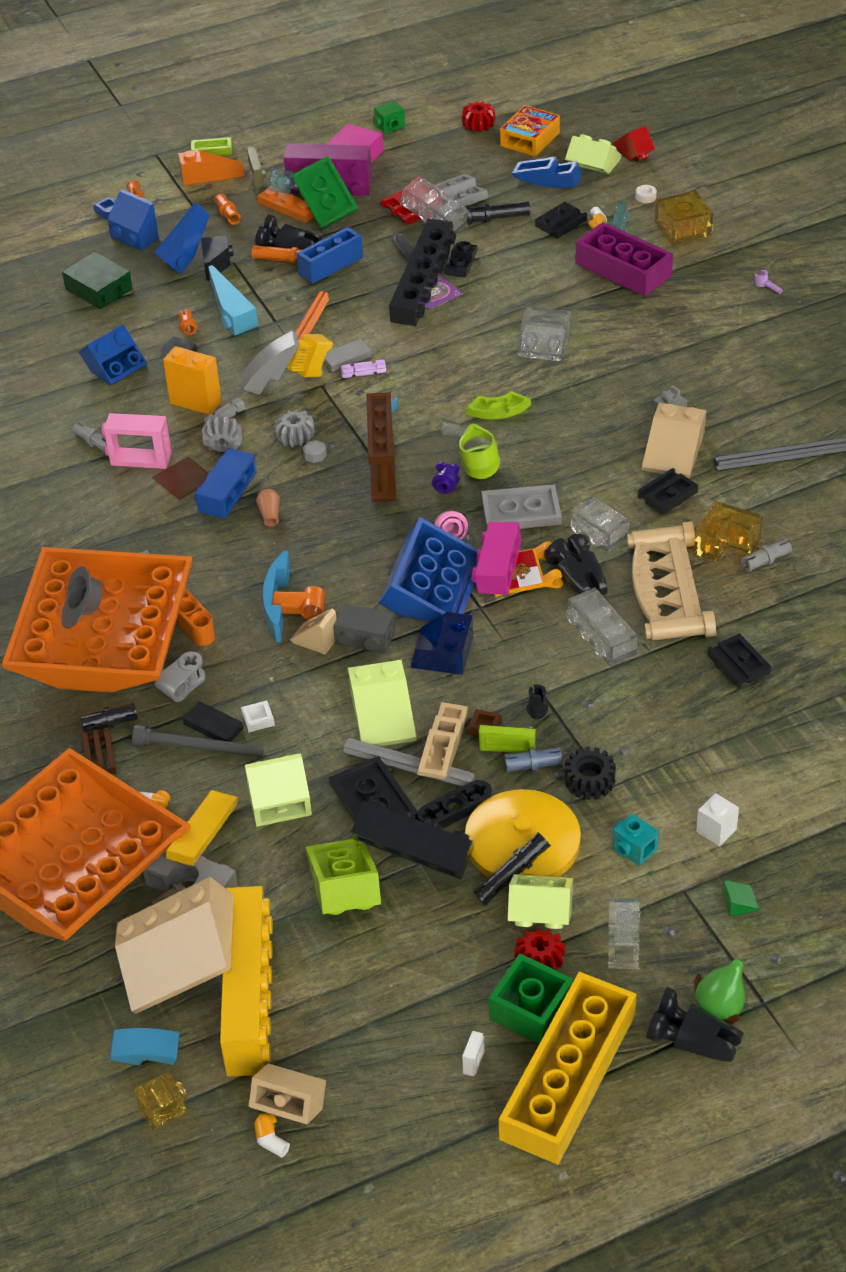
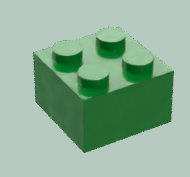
(528, 998)

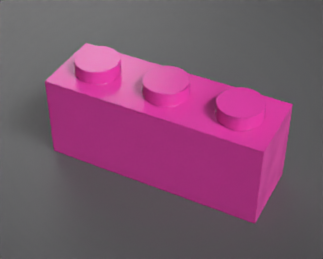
(497, 558)

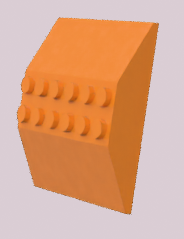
(116, 644)
(76, 844)

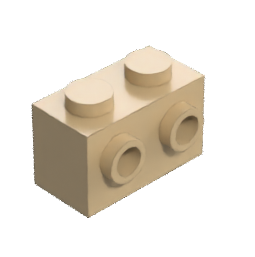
(287, 1093)

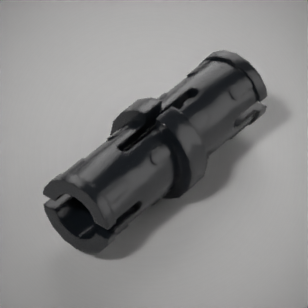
(108, 717)

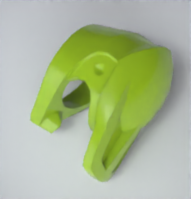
(481, 460)

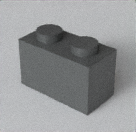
(364, 628)

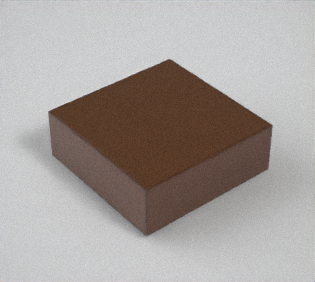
(483, 718)

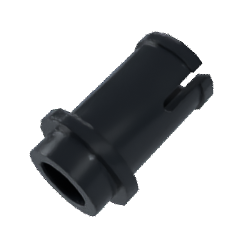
(537, 705)

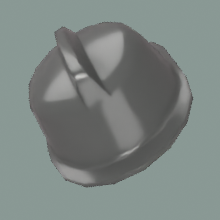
(82, 597)

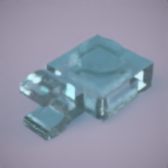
(281, 181)

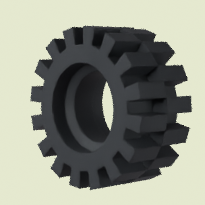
(590, 761)

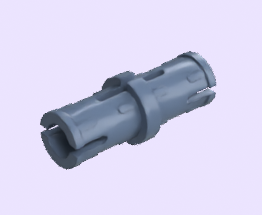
(533, 759)

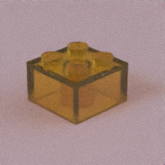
(683, 217)

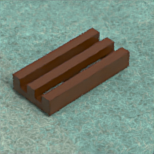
(96, 737)

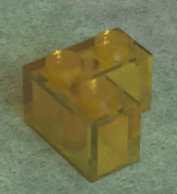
(727, 527)

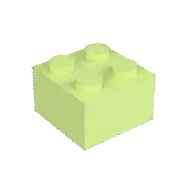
(540, 900)

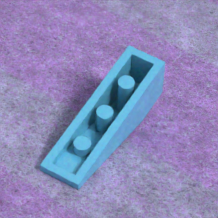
(235, 310)

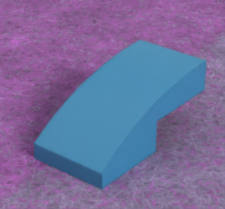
(149, 1044)

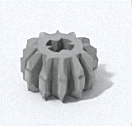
(294, 428)
(221, 434)

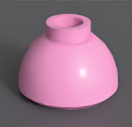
(453, 523)

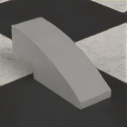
(269, 363)

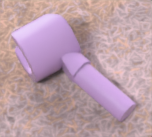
(762, 281)

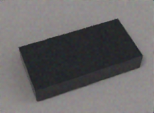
(213, 722)

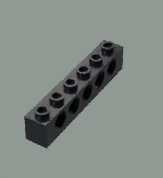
(422, 272)

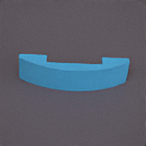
(277, 576)

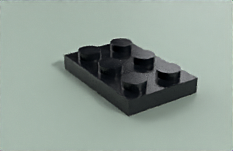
(368, 783)

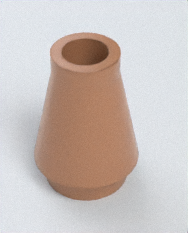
(268, 504)

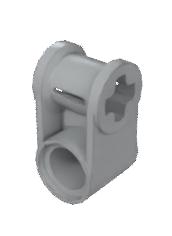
(180, 679)

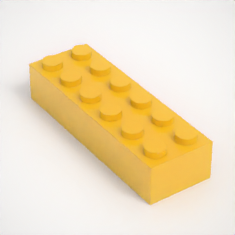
(246, 986)
(567, 1068)

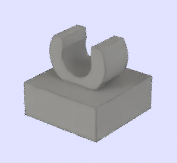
(671, 396)

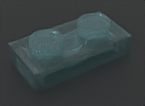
(621, 216)

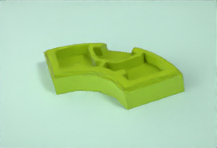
(498, 407)

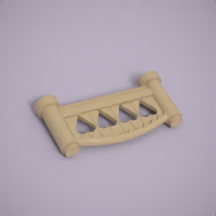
(688, 618)

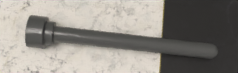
(144, 736)

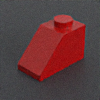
(635, 144)

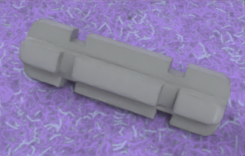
(235, 405)

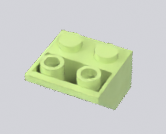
(592, 154)
(278, 789)

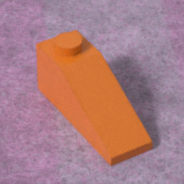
(206, 167)

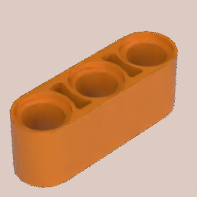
(195, 620)

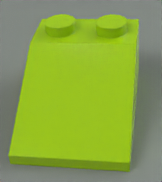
(343, 876)

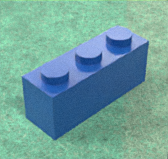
(330, 255)
(226, 483)

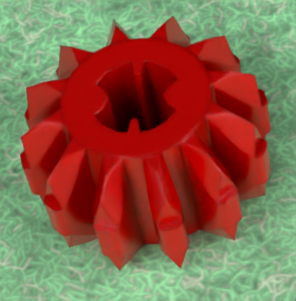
(478, 116)
(541, 947)

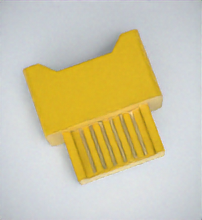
(310, 355)

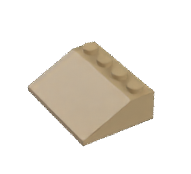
(175, 944)

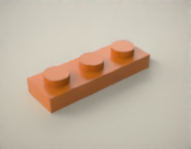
(286, 204)

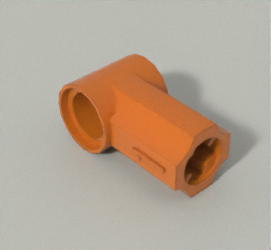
(307, 603)

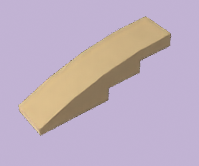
(443, 741)

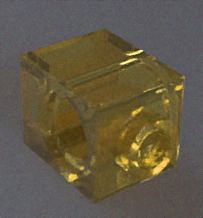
(161, 1099)

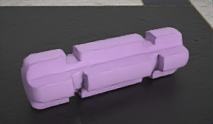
(363, 368)

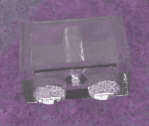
(599, 524)

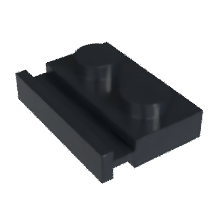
(560, 219)
(667, 491)
(739, 660)

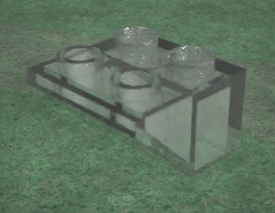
(545, 333)

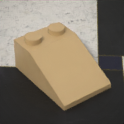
(674, 439)

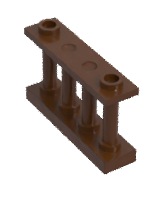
(381, 447)

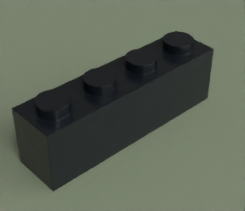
(413, 839)

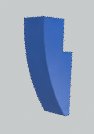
(548, 173)

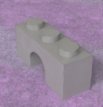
(165, 872)

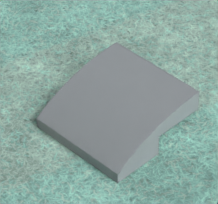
(463, 190)

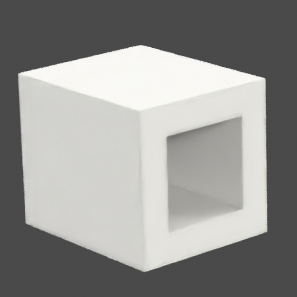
(717, 819)

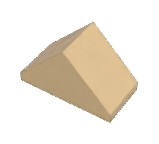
(317, 632)

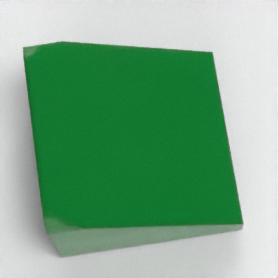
(739, 898)

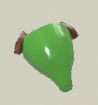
(722, 991)

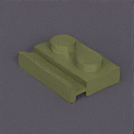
(257, 169)

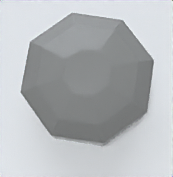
(314, 451)

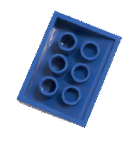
(430, 574)

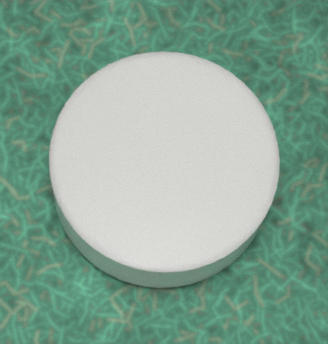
(645, 194)

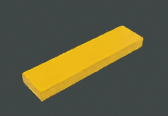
(204, 826)

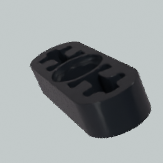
(461, 795)

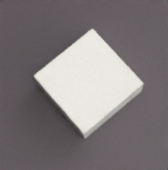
(257, 716)
(473, 1053)

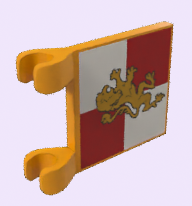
(529, 574)

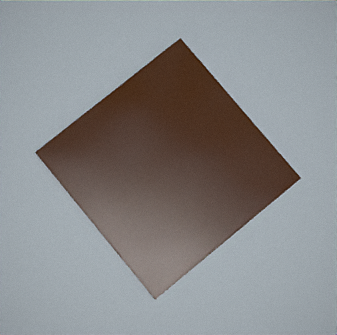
(182, 477)

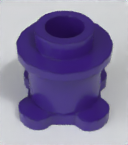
(446, 478)

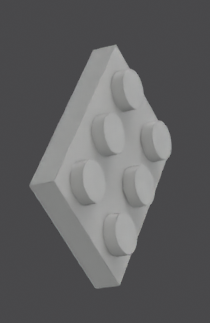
(524, 505)

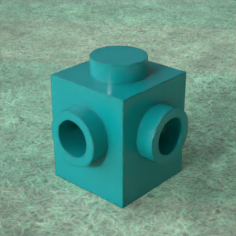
(635, 839)

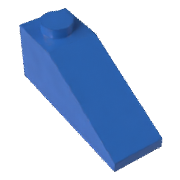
(183, 241)

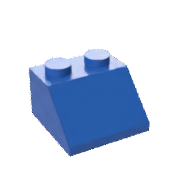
(133, 221)

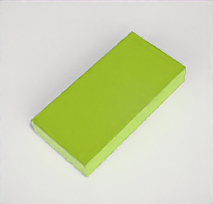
(215, 146)
(506, 739)

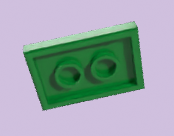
(325, 192)

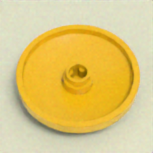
(511, 821)

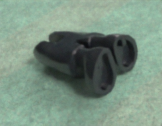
(285, 237)
(580, 572)
(699, 1030)

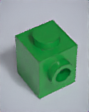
(389, 117)

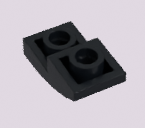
(461, 259)

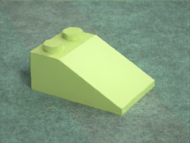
(382, 703)

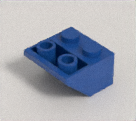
(113, 355)

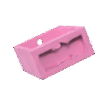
(137, 425)

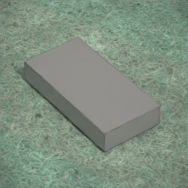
(347, 354)

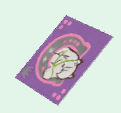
(442, 293)

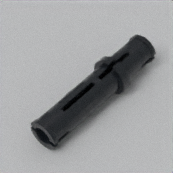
(516, 864)

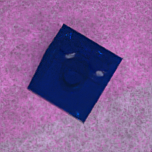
(444, 644)

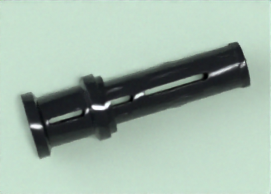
(487, 212)

